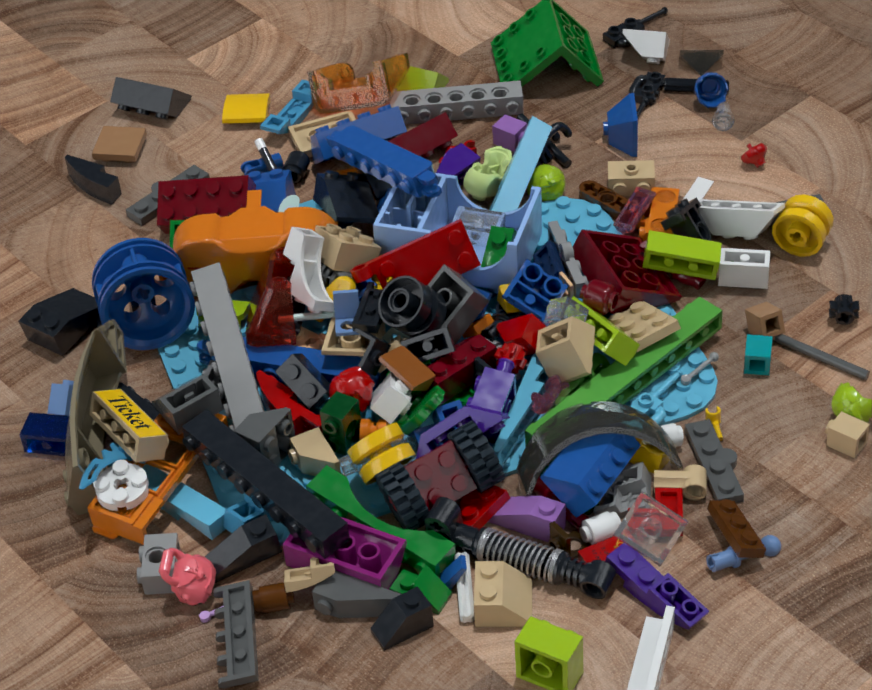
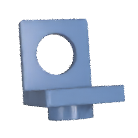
(345, 307)

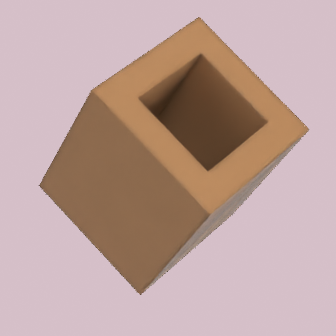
(765, 320)

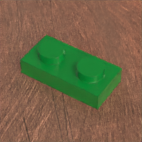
(497, 244)

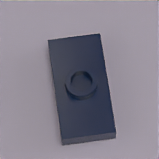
(549, 259)

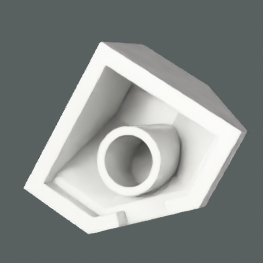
(649, 44)

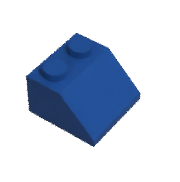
(274, 185)

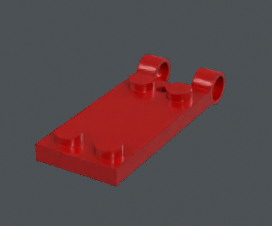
(423, 257)

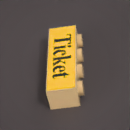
(128, 425)

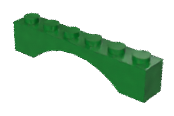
(422, 546)

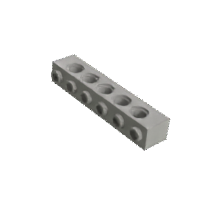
(460, 102)

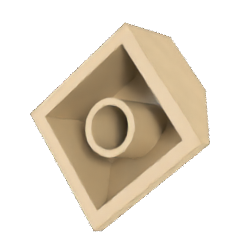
(501, 595)

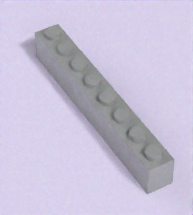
(226, 343)

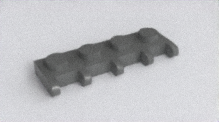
(238, 634)

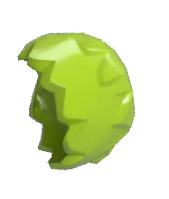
(550, 180)
(851, 402)

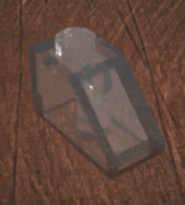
(562, 308)

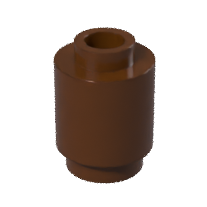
(272, 598)

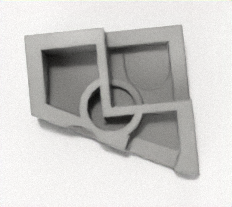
(626, 490)

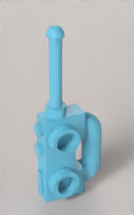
(651, 404)

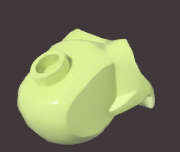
(484, 179)

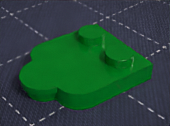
(420, 409)

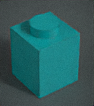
(758, 355)

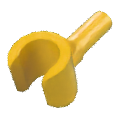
(715, 419)

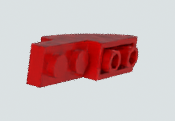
(277, 396)

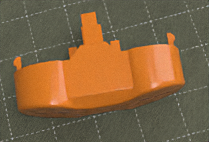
(241, 239)

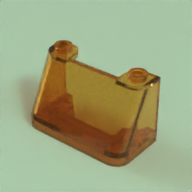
(338, 90)

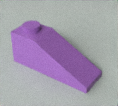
(531, 515)

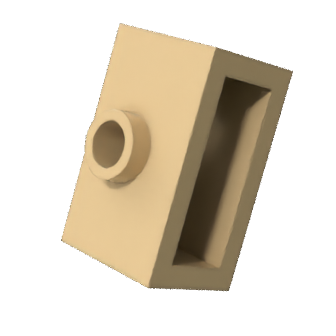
(627, 175)

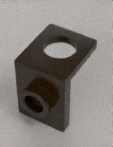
(562, 540)

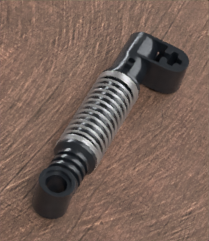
(560, 568)

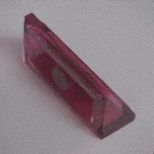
(634, 210)

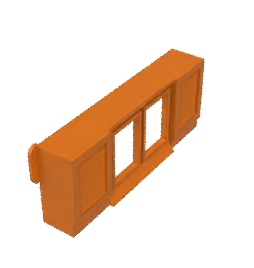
(133, 522)

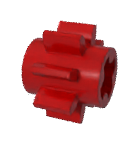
(514, 353)

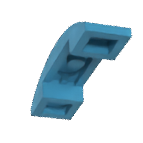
(293, 112)

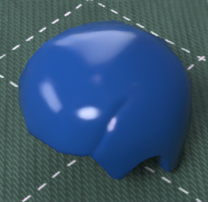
(711, 89)

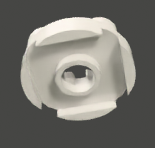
(121, 473)

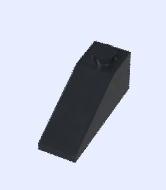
(245, 548)

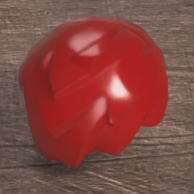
(355, 384)

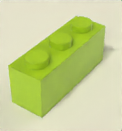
(682, 255)

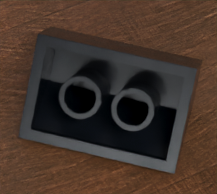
(148, 98)

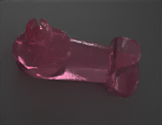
(545, 402)

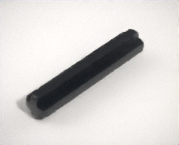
(682, 84)

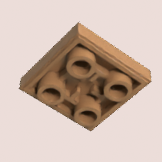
(119, 144)

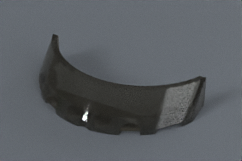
(585, 421)

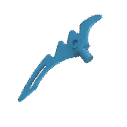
(108, 458)

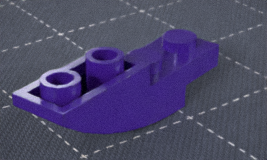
(655, 589)

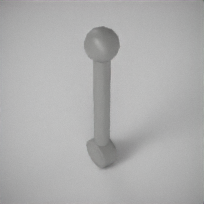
(686, 379)

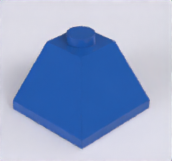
(623, 126)

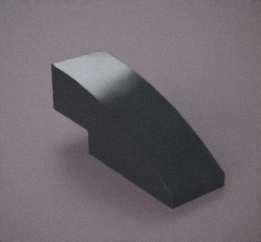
(93, 179)

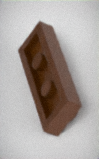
(736, 529)

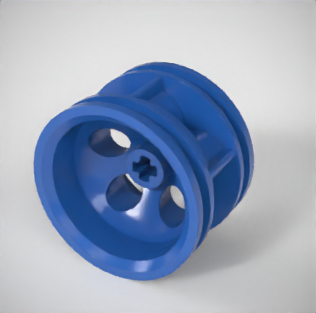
(135, 265)

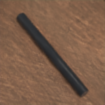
(554, 150)

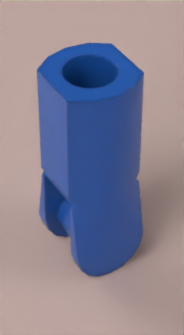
(259, 165)

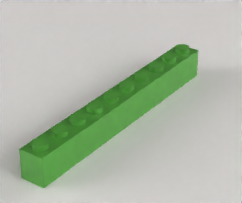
(622, 383)

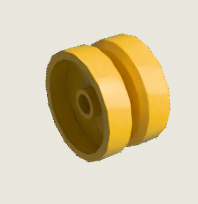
(802, 225)
(380, 452)

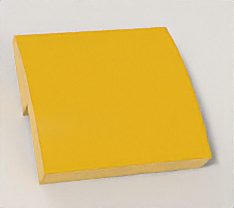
(246, 108)

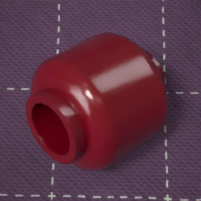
(600, 296)

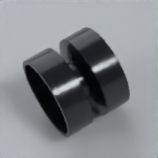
(411, 306)

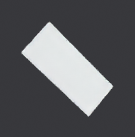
(698, 189)

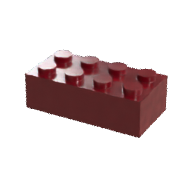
(201, 196)

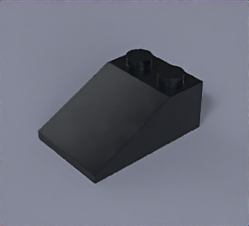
(345, 197)
(60, 320)

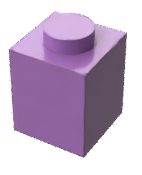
(508, 132)

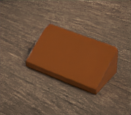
(408, 369)

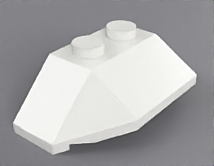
(738, 217)

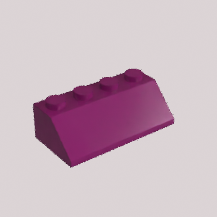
(367, 556)

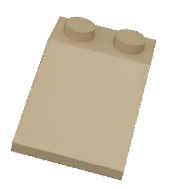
(347, 345)

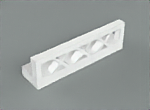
(652, 652)

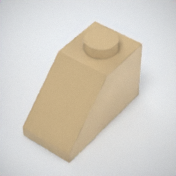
(312, 452)

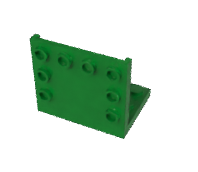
(539, 40)

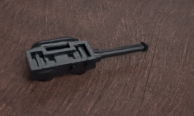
(615, 36)
(649, 91)

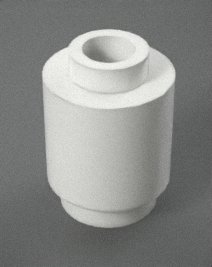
(599, 527)

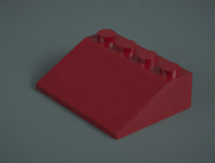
(620, 262)

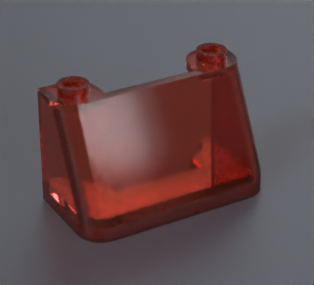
(271, 306)

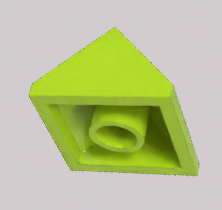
(422, 79)

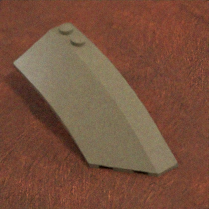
(98, 370)

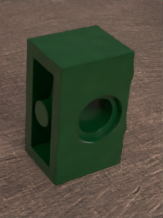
(341, 422)

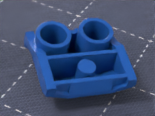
(533, 290)

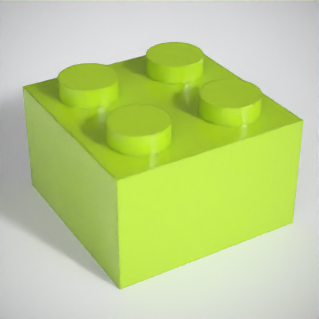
(549, 655)

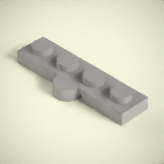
(571, 266)

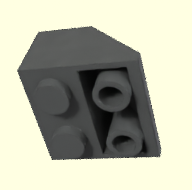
(188, 401)
(269, 433)

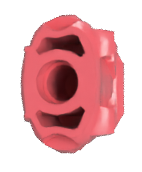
(191, 577)

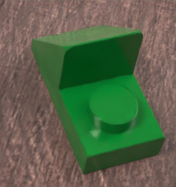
(428, 582)

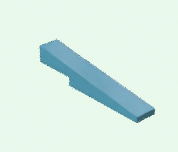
(521, 166)
(521, 410)
(189, 504)

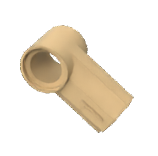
(691, 480)

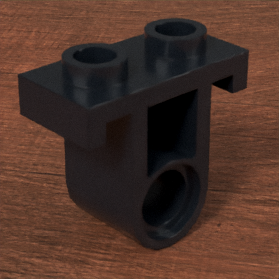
(686, 220)

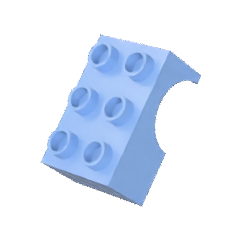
(409, 218)

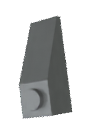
(350, 597)

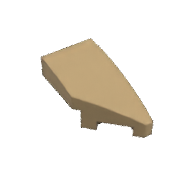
(308, 576)

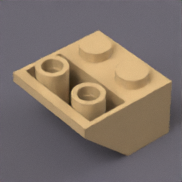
(345, 247)
(566, 349)

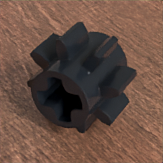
(844, 309)

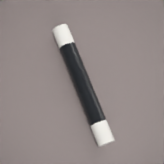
(260, 144)

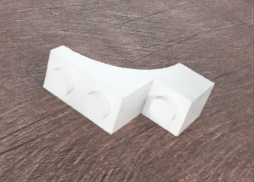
(304, 251)

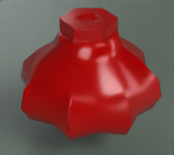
(755, 155)

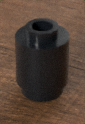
(298, 164)

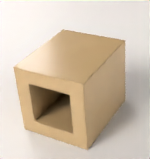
(847, 434)

